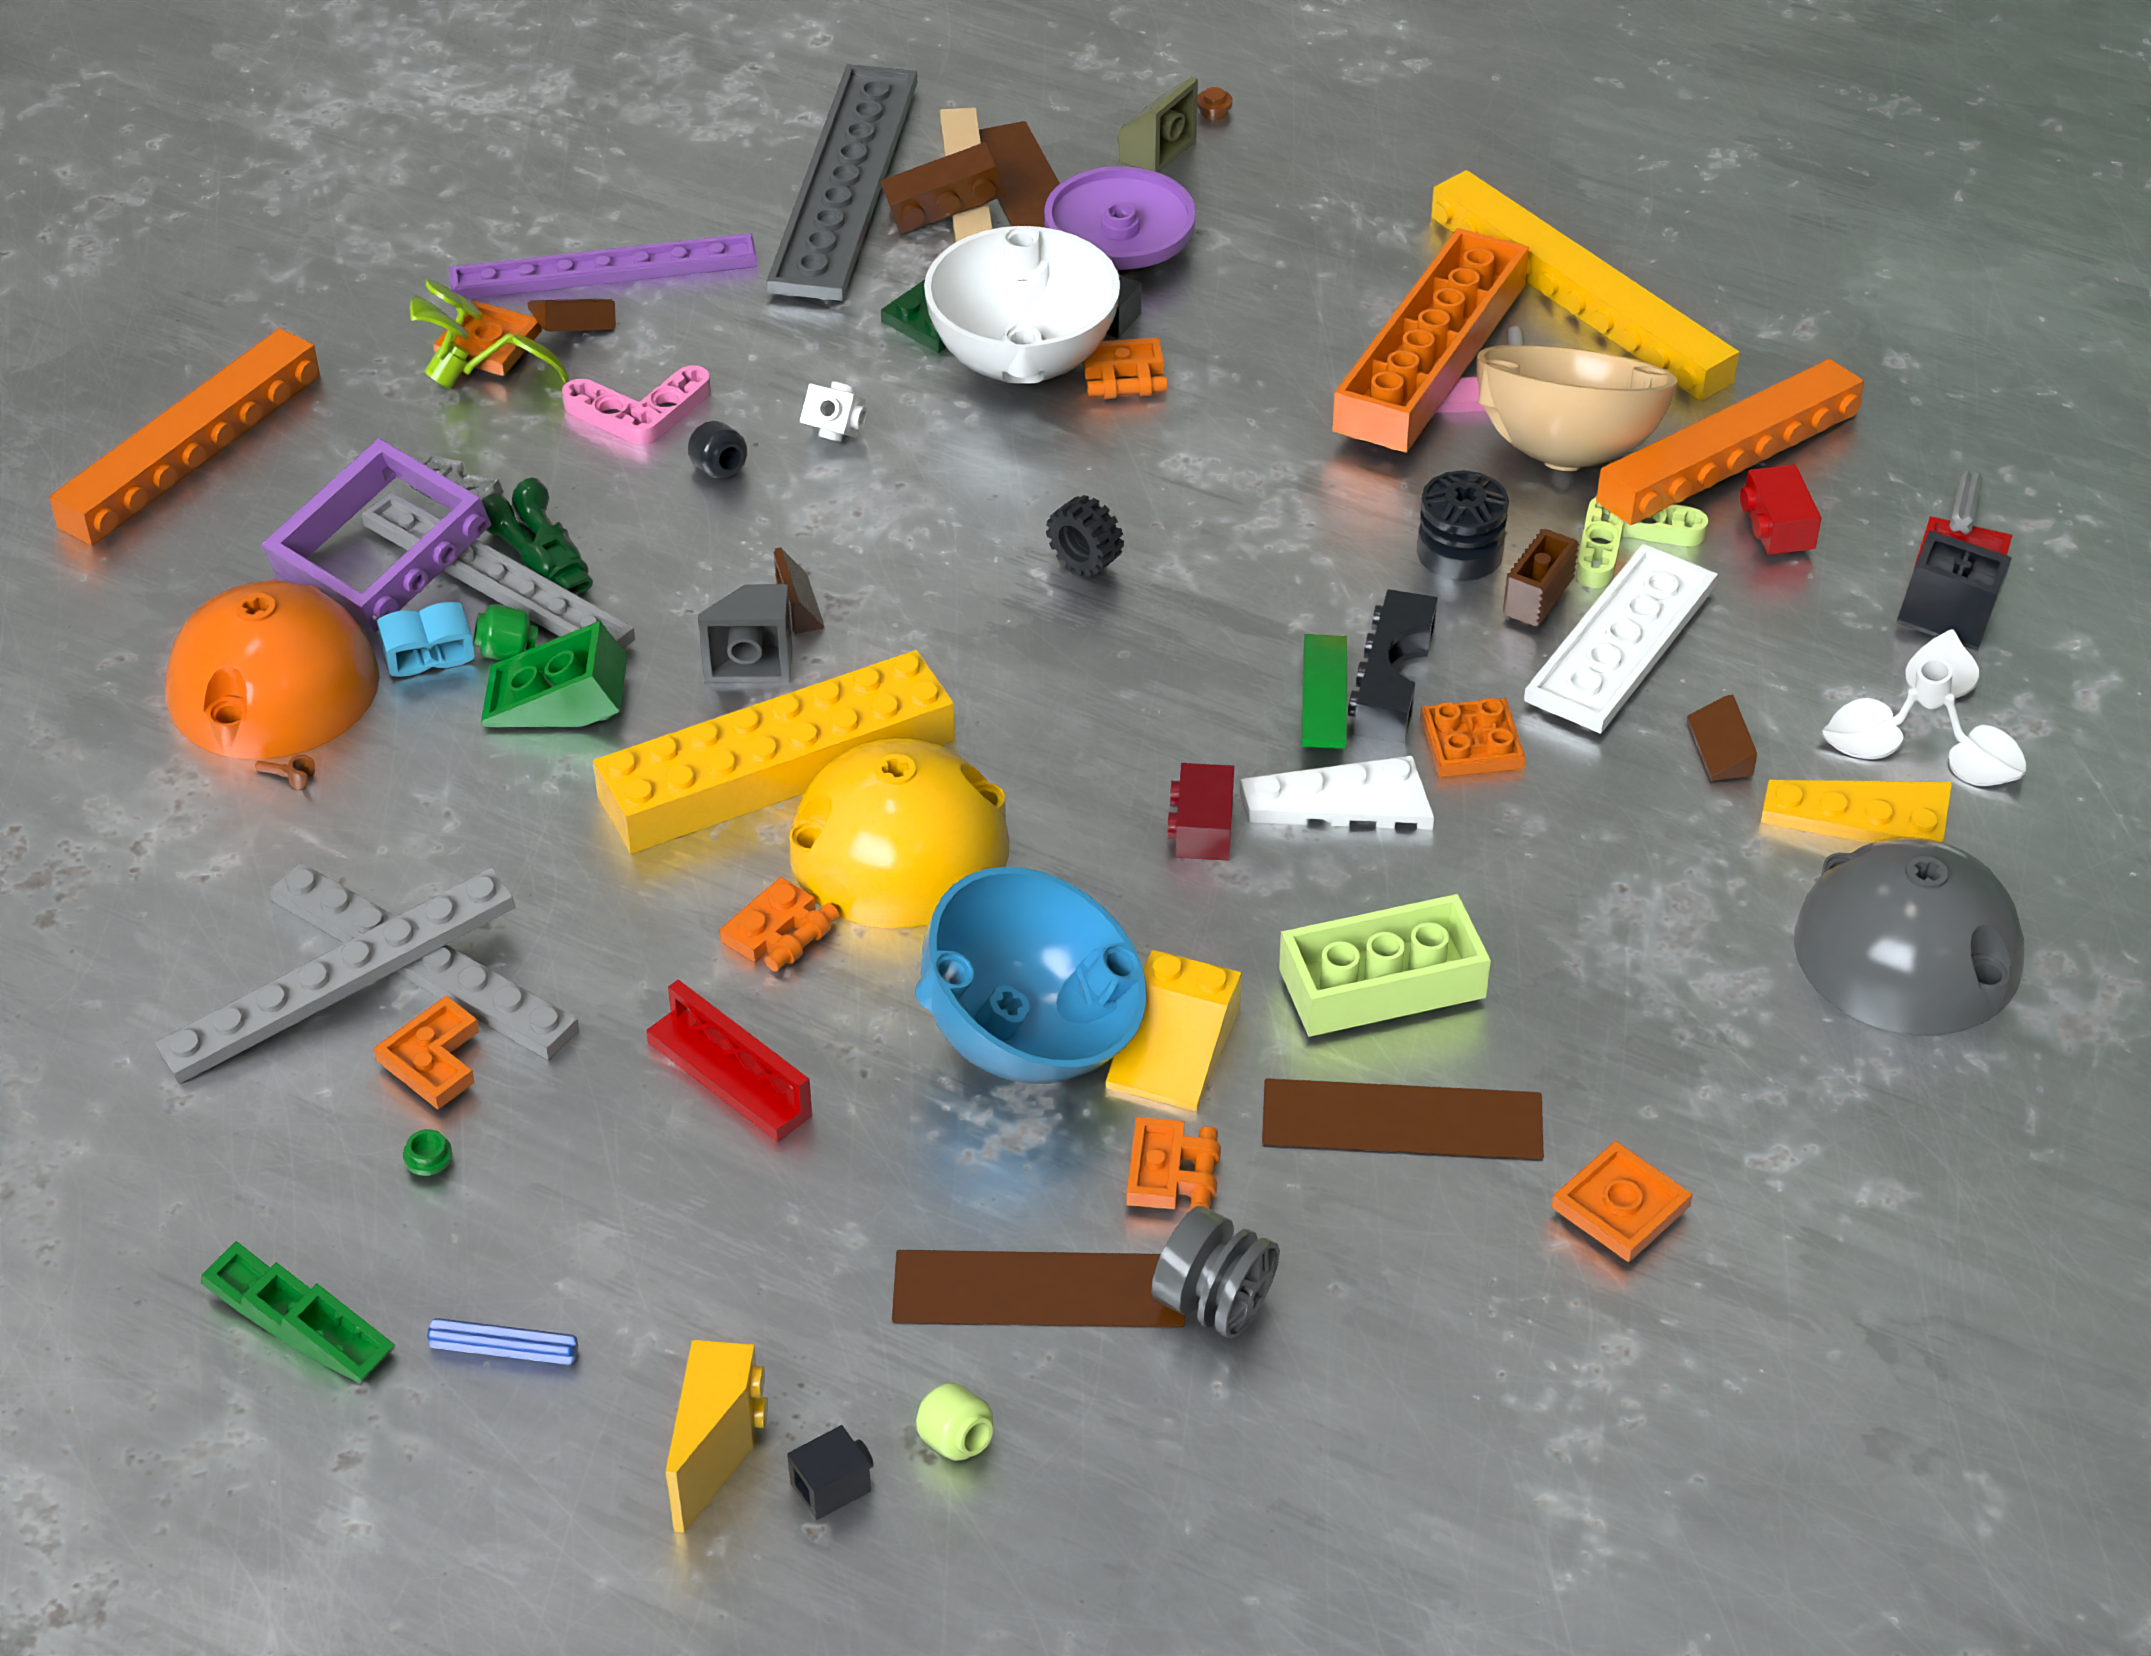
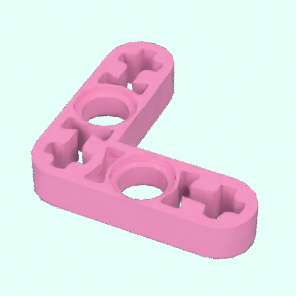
(643, 420)

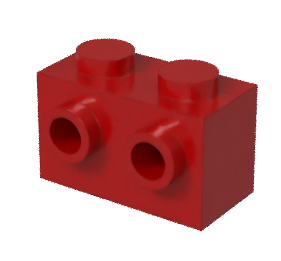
(1781, 509)

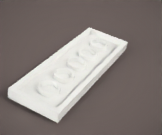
(1620, 638)

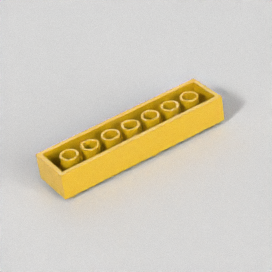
(765, 750)

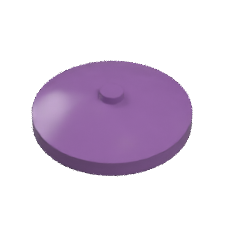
(1125, 213)

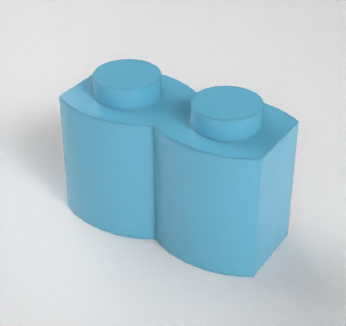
(425, 639)

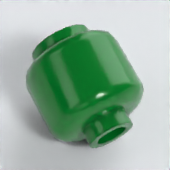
(503, 632)

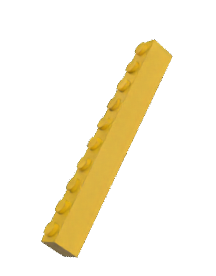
(1591, 287)

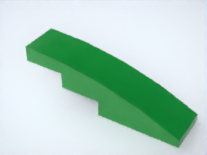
(1324, 691)
(296, 1314)

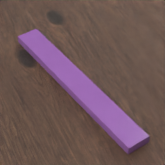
(603, 266)

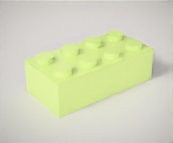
(1384, 964)

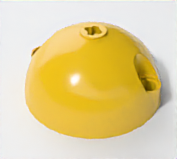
(895, 830)

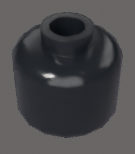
(717, 450)

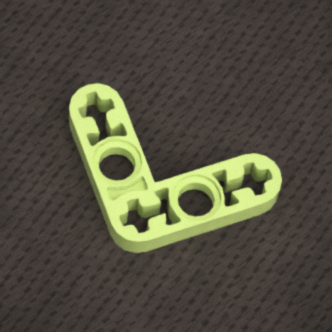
(1686, 529)

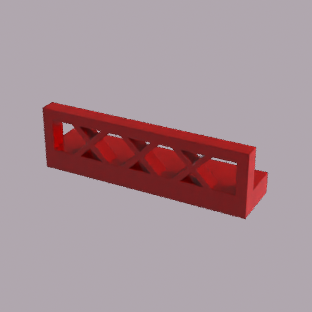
(732, 1063)

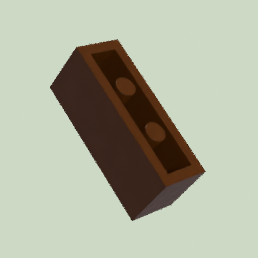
(943, 188)

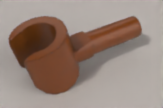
(296, 771)

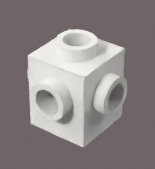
(834, 411)

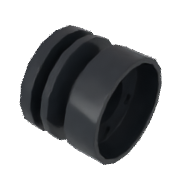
(1462, 525)

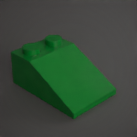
(558, 682)

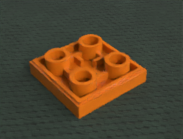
(1472, 737)

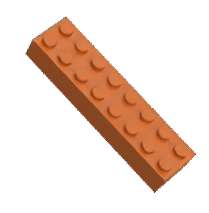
(1430, 340)

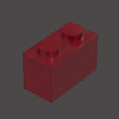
(1203, 811)

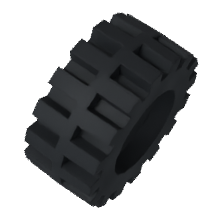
(1084, 535)

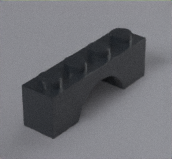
(1385, 697)

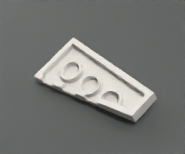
(1361, 791)

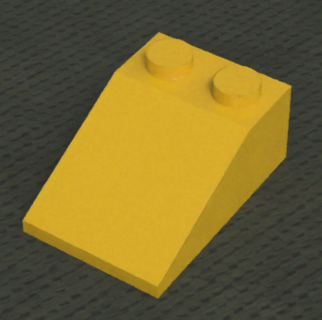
(1181, 1033)
(713, 1424)

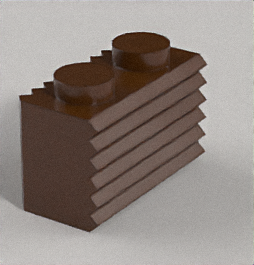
(1540, 577)

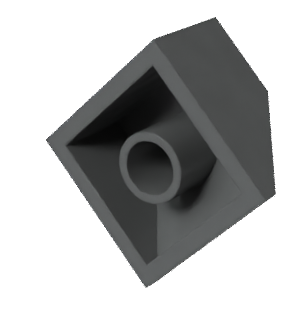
(747, 636)

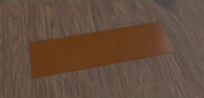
(1022, 171)
(1403, 1118)
(1028, 1289)

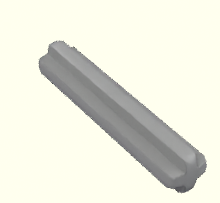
(1966, 502)

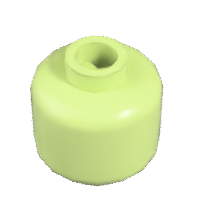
(955, 1422)

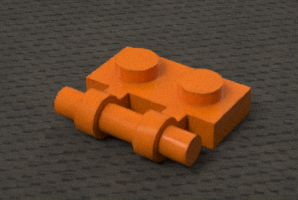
(1125, 359)
(768, 920)
(1157, 1159)

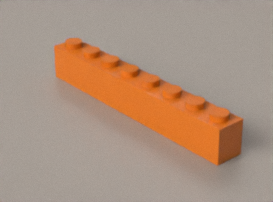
(184, 436)
(1729, 441)

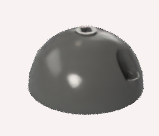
(1897, 933)

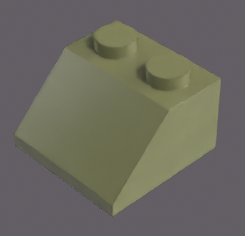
(1161, 129)

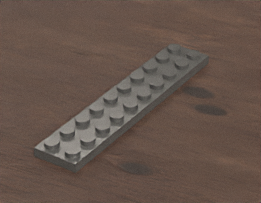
(842, 183)

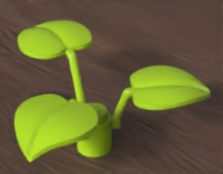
(450, 357)

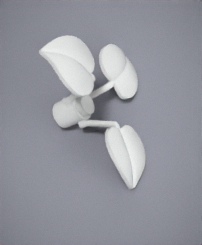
(1935, 678)

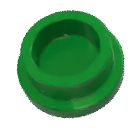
(427, 1152)

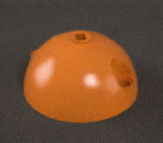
(285, 652)

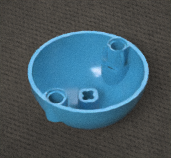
(1007, 975)

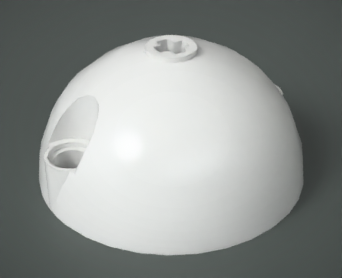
(1027, 326)

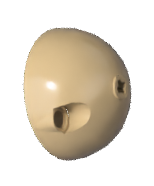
(1571, 402)

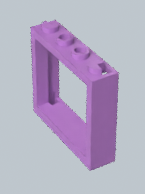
(343, 498)

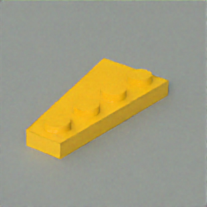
(1859, 808)

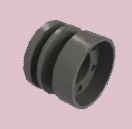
(1215, 1271)

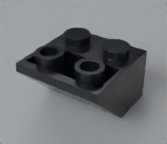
(1954, 589)

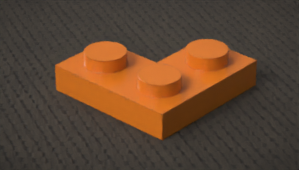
(423, 1048)

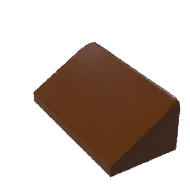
(574, 314)
(802, 603)
(1723, 740)

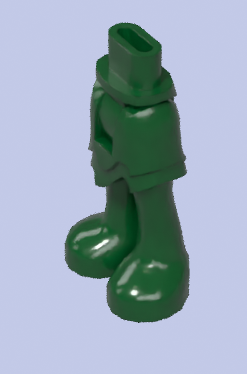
(552, 551)

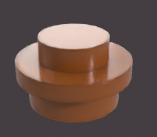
(1214, 103)

